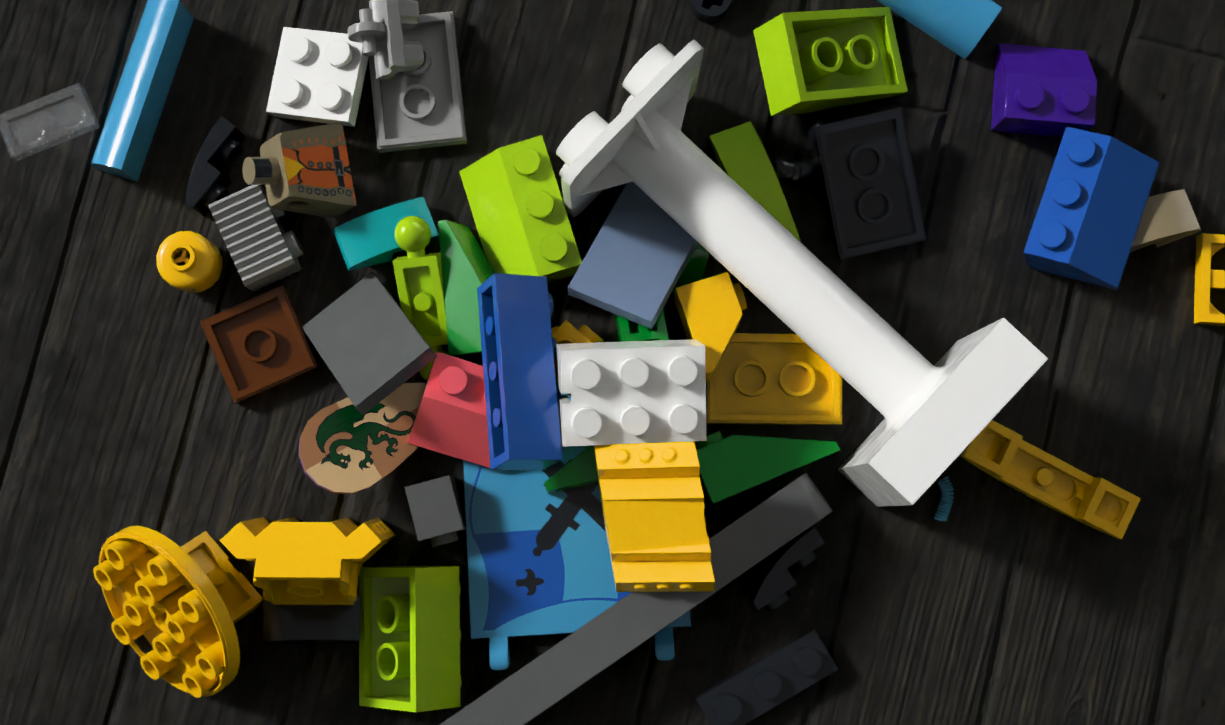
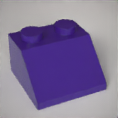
(1042, 90)

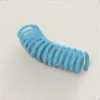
(945, 498)

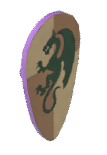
(354, 450)

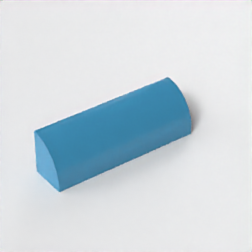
(951, 22)
(143, 89)

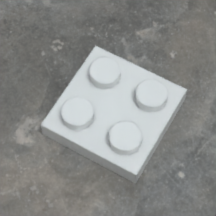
(317, 77)

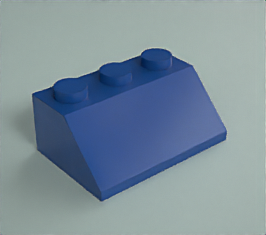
(1090, 209)

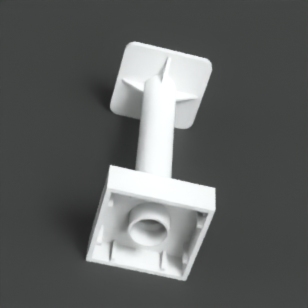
(926, 407)

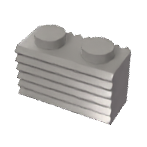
(256, 237)

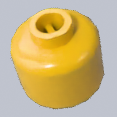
(199, 271)

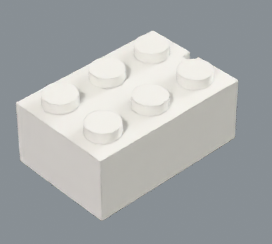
(632, 392)

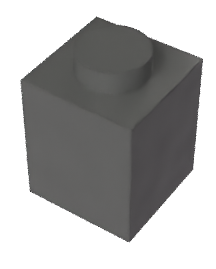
(436, 510)

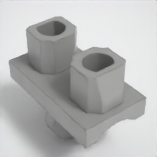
(382, 36)

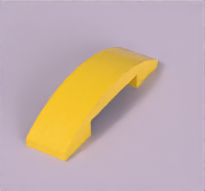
(1051, 480)

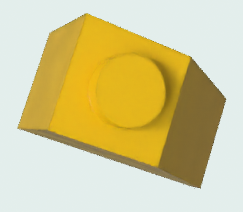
(711, 314)

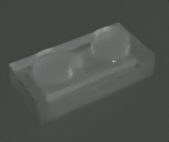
(47, 121)

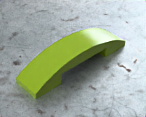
(747, 163)

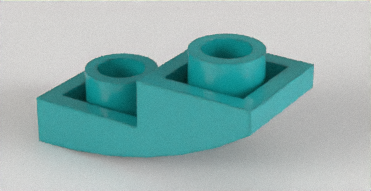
(371, 236)

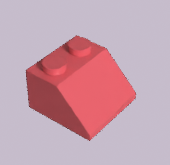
(453, 411)

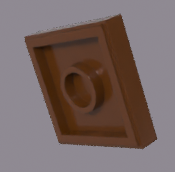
(260, 344)

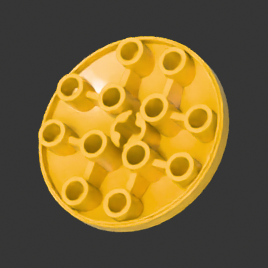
(180, 603)

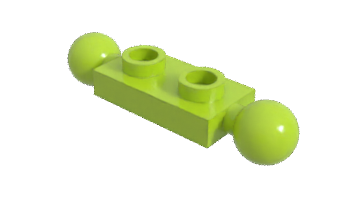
(421, 284)

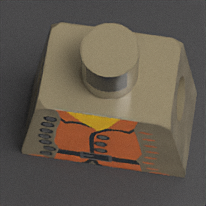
(305, 171)

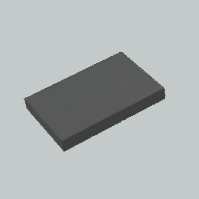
(368, 343)

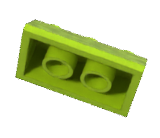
(521, 212)
(410, 638)

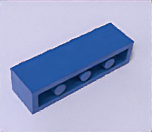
(519, 372)

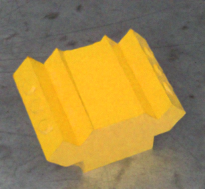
(654, 517)
(307, 559)

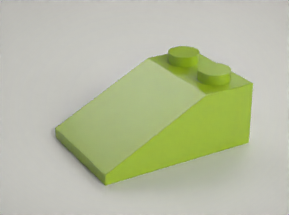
(829, 59)

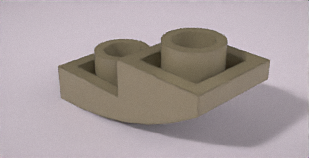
(1166, 220)

